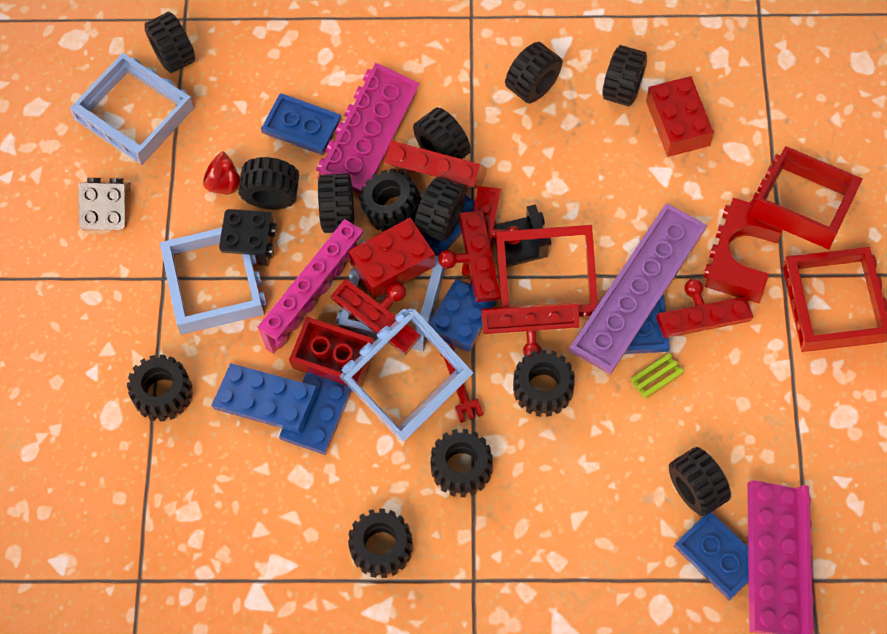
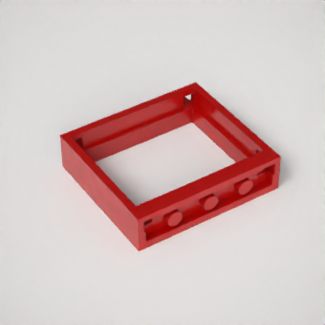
(814, 171)
(587, 230)
(806, 338)

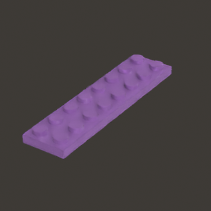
(637, 289)

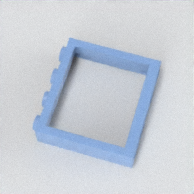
(103, 85)
(427, 311)
(216, 317)
(432, 402)

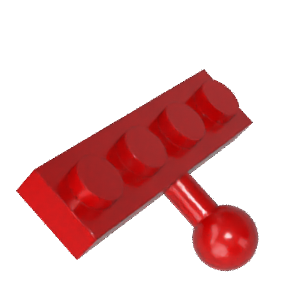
(488, 201)
(477, 255)
(376, 315)
(702, 315)
(530, 319)

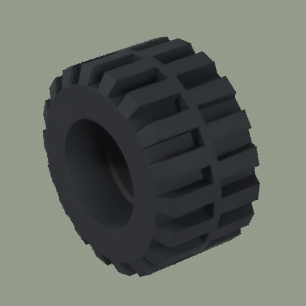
(169, 42)
(533, 72)
(624, 75)
(442, 134)
(269, 183)
(381, 189)
(335, 201)
(440, 208)
(547, 365)
(153, 371)
(461, 444)
(699, 481)
(378, 523)

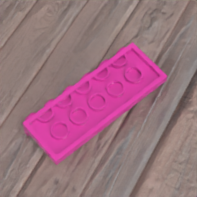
(368, 125)
(309, 286)
(779, 559)

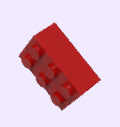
(679, 116)
(391, 258)
(326, 349)

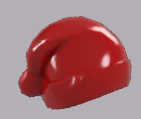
(221, 175)

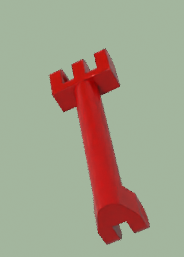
(466, 405)

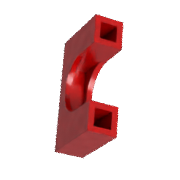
(435, 164)
(725, 272)

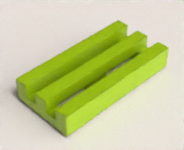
(672, 365)

